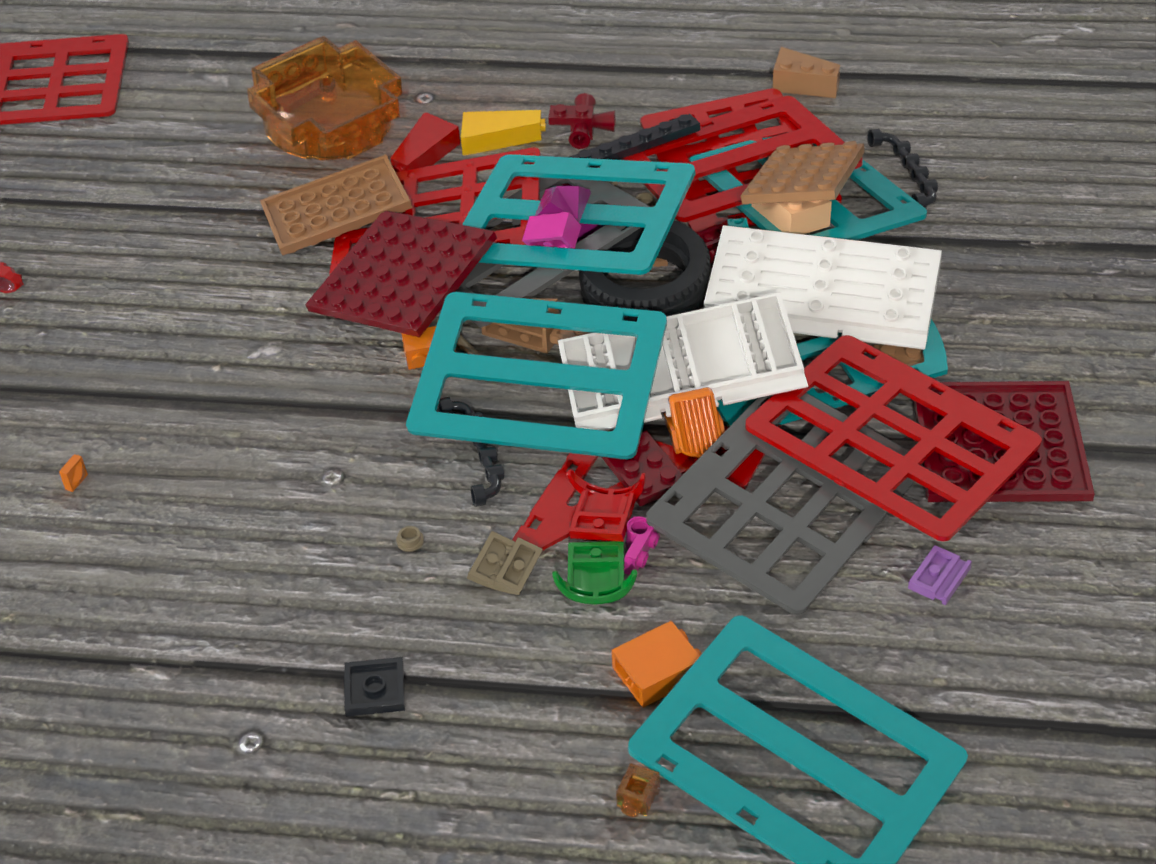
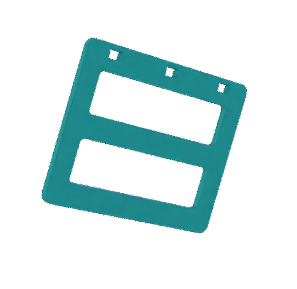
(655, 219)
(846, 223)
(632, 384)
(699, 687)

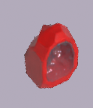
(9, 279)

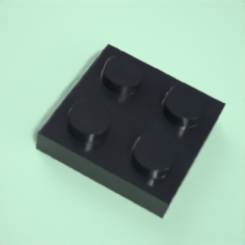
(374, 686)

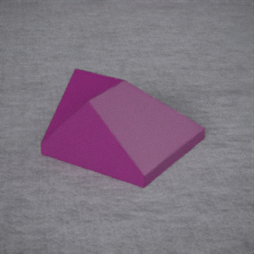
(564, 199)

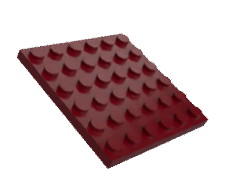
(401, 272)
(1052, 473)

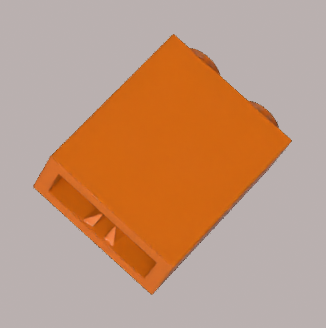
(654, 662)

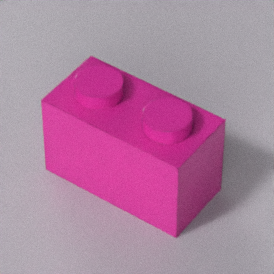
(552, 230)

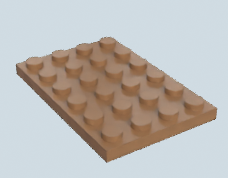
(804, 173)
(334, 204)

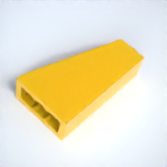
(500, 129)

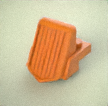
(693, 422)

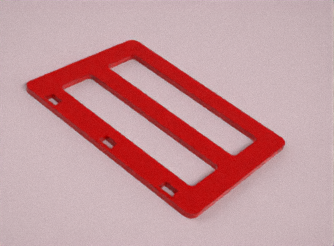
(810, 131)

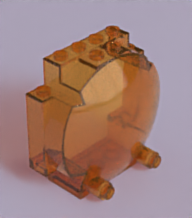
(325, 99)

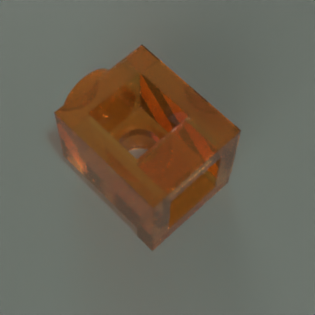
(638, 790)

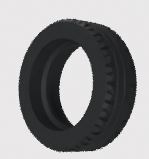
(685, 294)

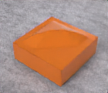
(73, 472)

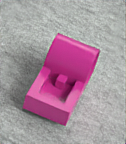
(639, 540)

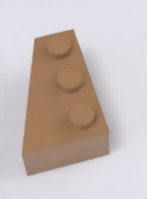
(805, 74)
(526, 336)

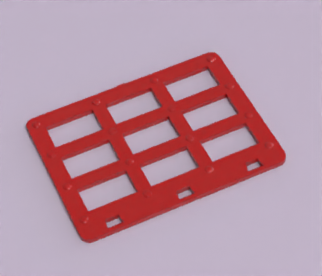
(61, 50)
(701, 112)
(466, 192)
(903, 379)

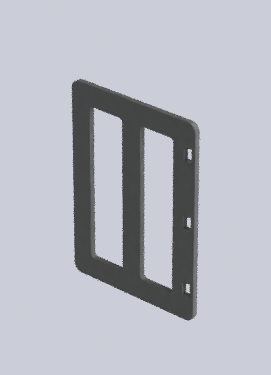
(541, 278)

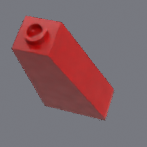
(426, 143)

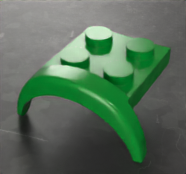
(595, 573)

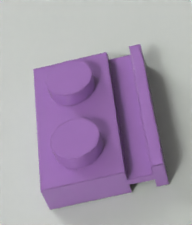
(939, 575)

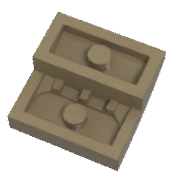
(504, 563)

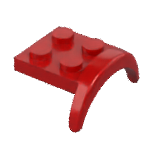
(602, 511)

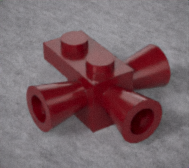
(582, 119)

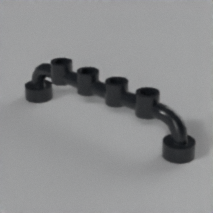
(910, 161)
(487, 456)

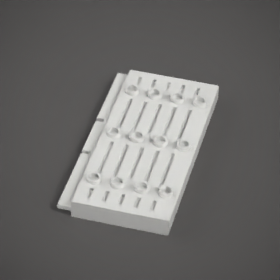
(831, 283)
(732, 348)

